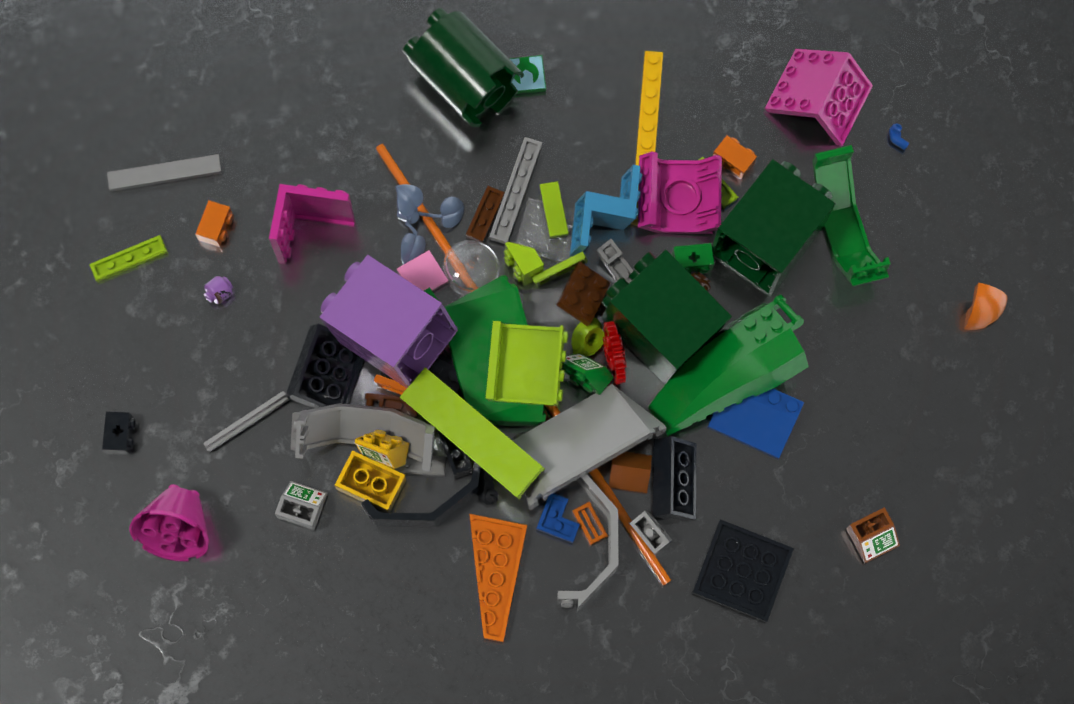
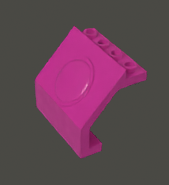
(680, 195)

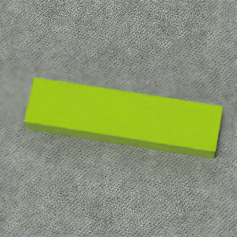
(472, 433)

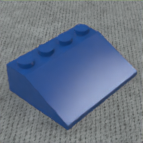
(760, 421)

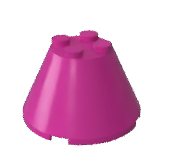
(172, 525)

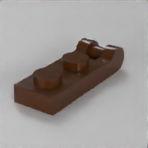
(389, 401)

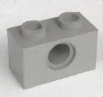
(650, 531)

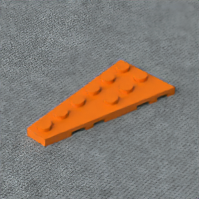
(497, 561)

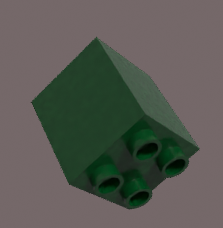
(772, 226)
(663, 313)

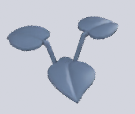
(408, 199)

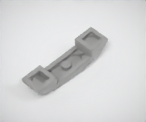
(614, 261)

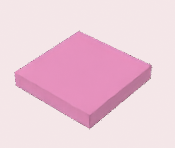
(423, 272)

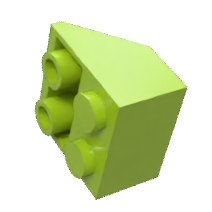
(524, 262)

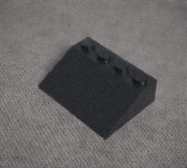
(324, 370)

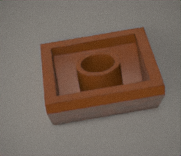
(630, 472)

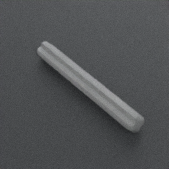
(245, 421)

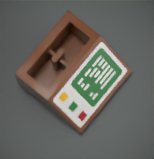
(874, 535)

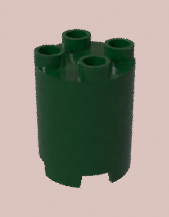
(463, 65)

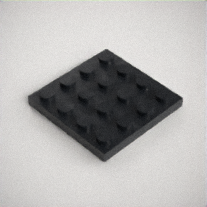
(743, 570)

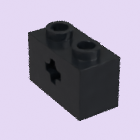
(113, 424)

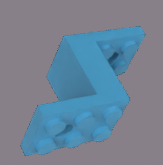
(605, 210)

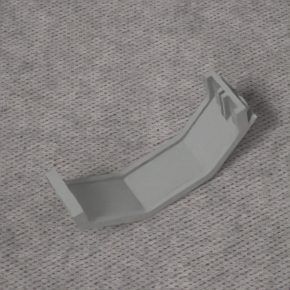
(347, 422)
(579, 598)

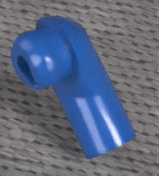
(895, 136)

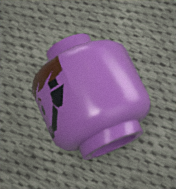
(218, 290)

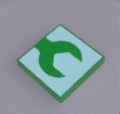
(533, 74)

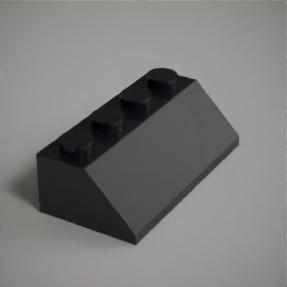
(674, 479)

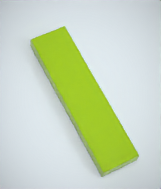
(128, 258)

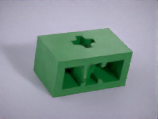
(700, 252)

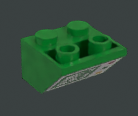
(587, 373)

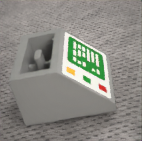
(301, 505)

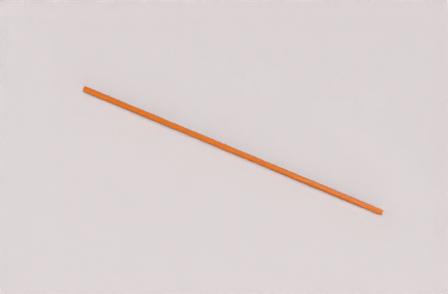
(553, 410)

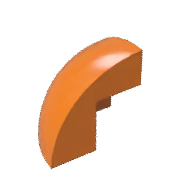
(986, 307)

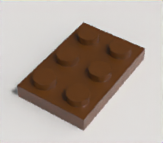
(583, 293)

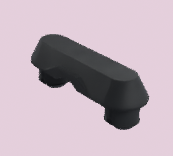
(486, 488)

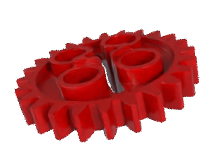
(614, 352)

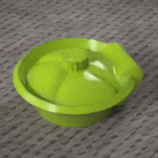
(588, 338)

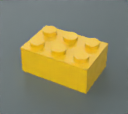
(370, 480)

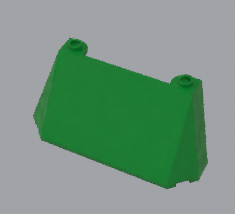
(471, 349)

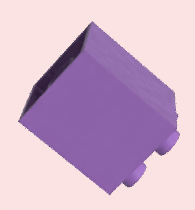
(388, 321)

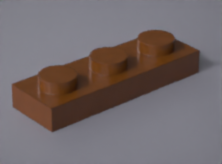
(485, 214)

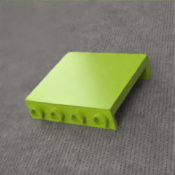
(526, 364)

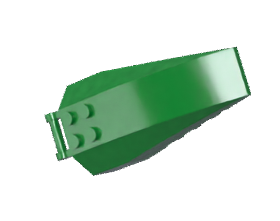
(738, 362)

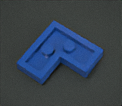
(553, 523)

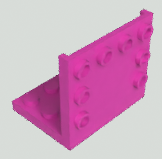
(822, 87)
(308, 205)

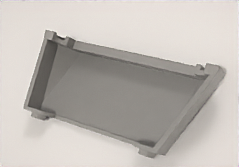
(585, 439)

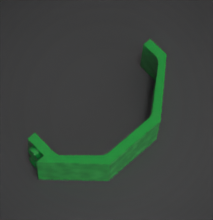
(844, 226)

